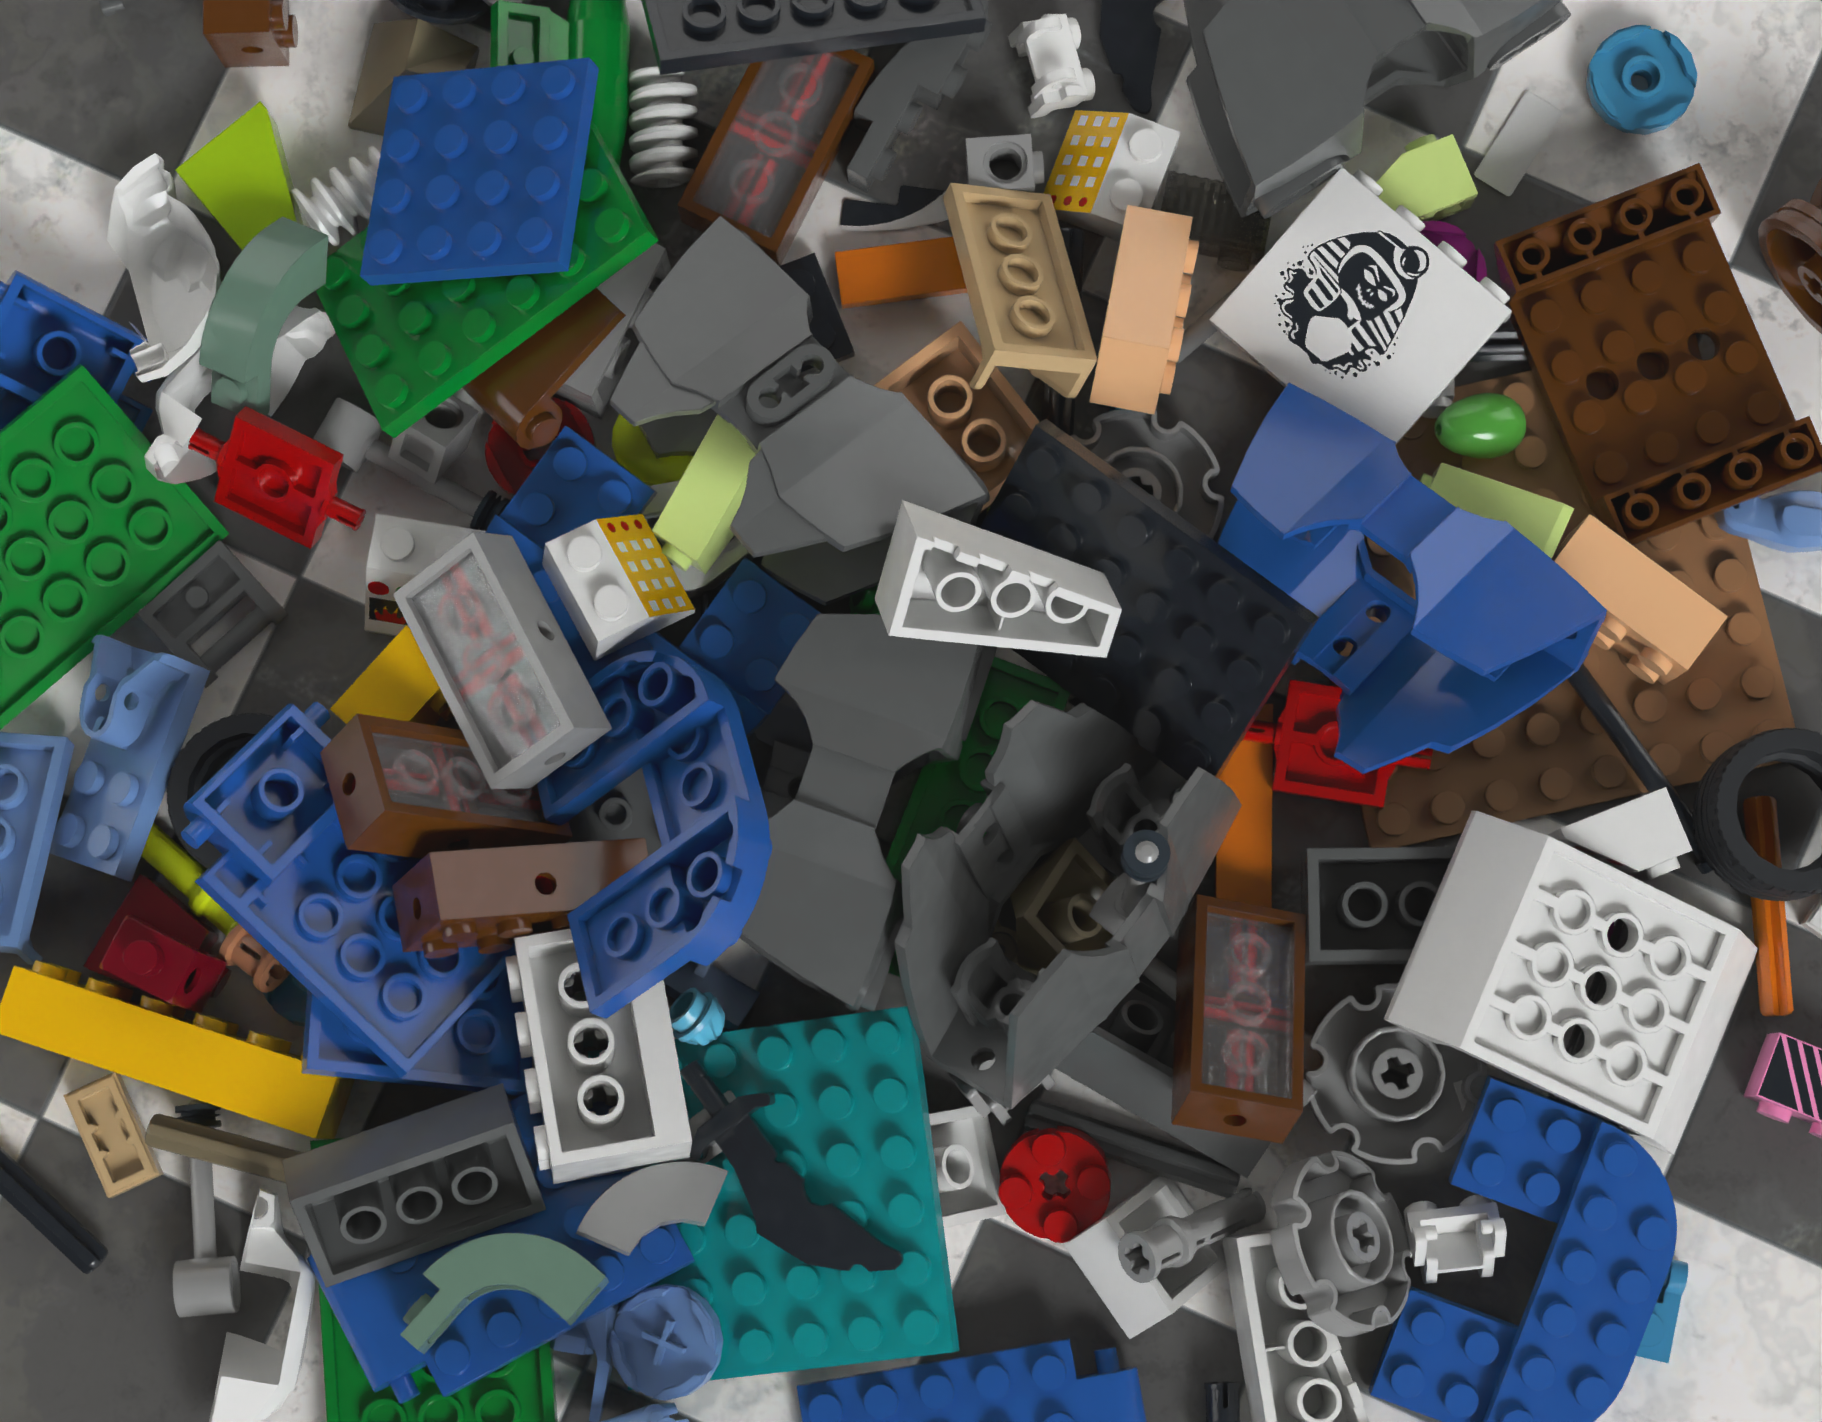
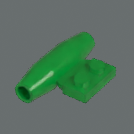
(592, 30)

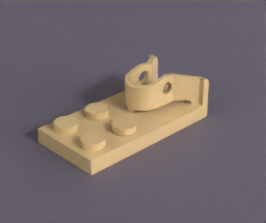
(1020, 285)

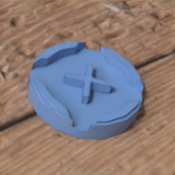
(666, 1341)

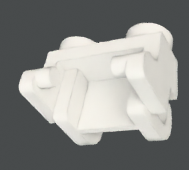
(1054, 63)
(1455, 1237)

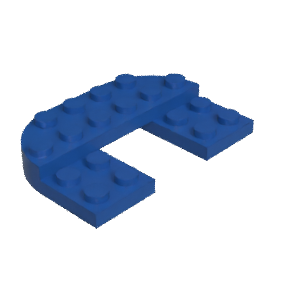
(737, 638)
(708, 815)
(1590, 1292)

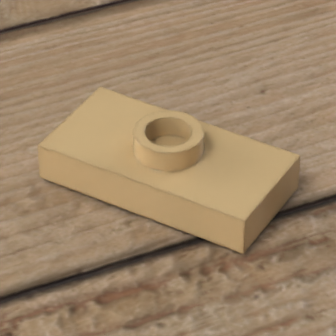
(113, 1134)

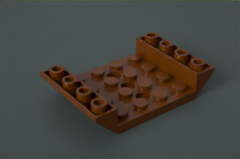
(1635, 282)

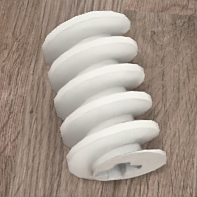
(660, 128)
(342, 200)

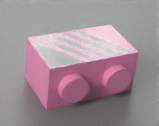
(1788, 1081)

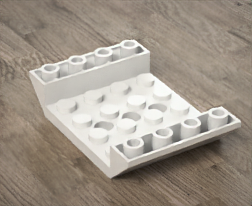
(1510, 965)

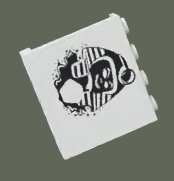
(1362, 308)

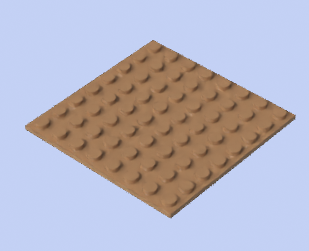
(1556, 750)

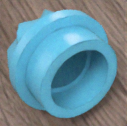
(697, 1017)

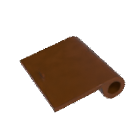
(521, 384)

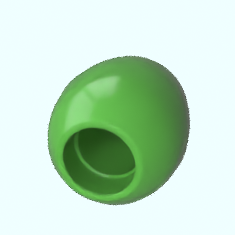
(1481, 426)

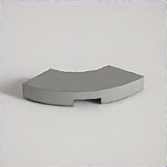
(652, 1199)

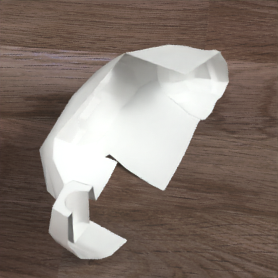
(168, 264)
(183, 390)
(252, 1374)

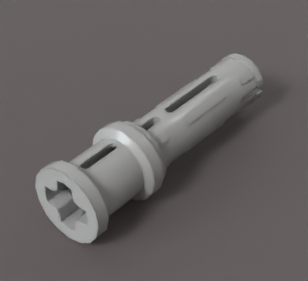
(1177, 1239)

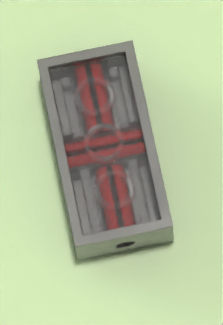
(501, 661)

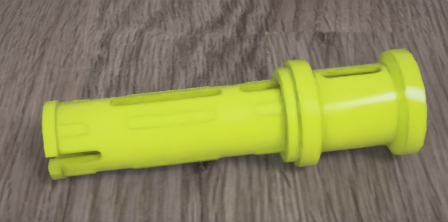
(182, 872)

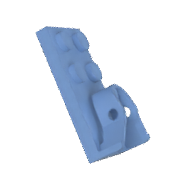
(130, 753)
(30, 800)

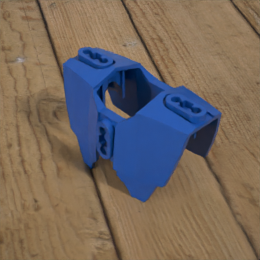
(1490, 609)

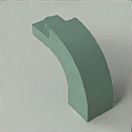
(252, 305)
(502, 1262)

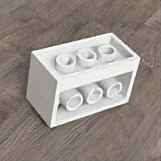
(633, 1072)

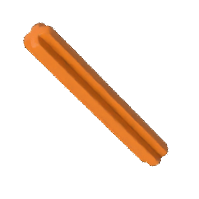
(1769, 915)

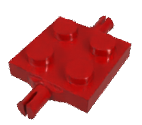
(277, 477)
(1306, 746)

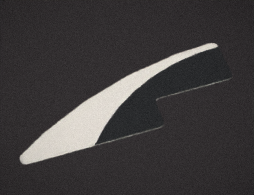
(914, 209)

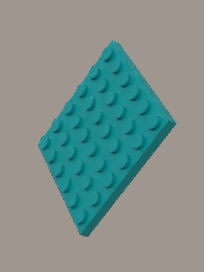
(861, 1136)

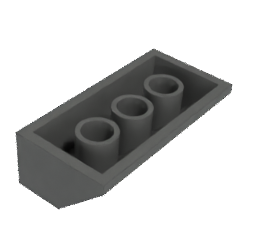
(1132, 1065)
(412, 1185)

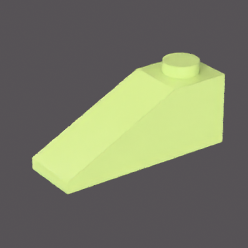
(1429, 179)

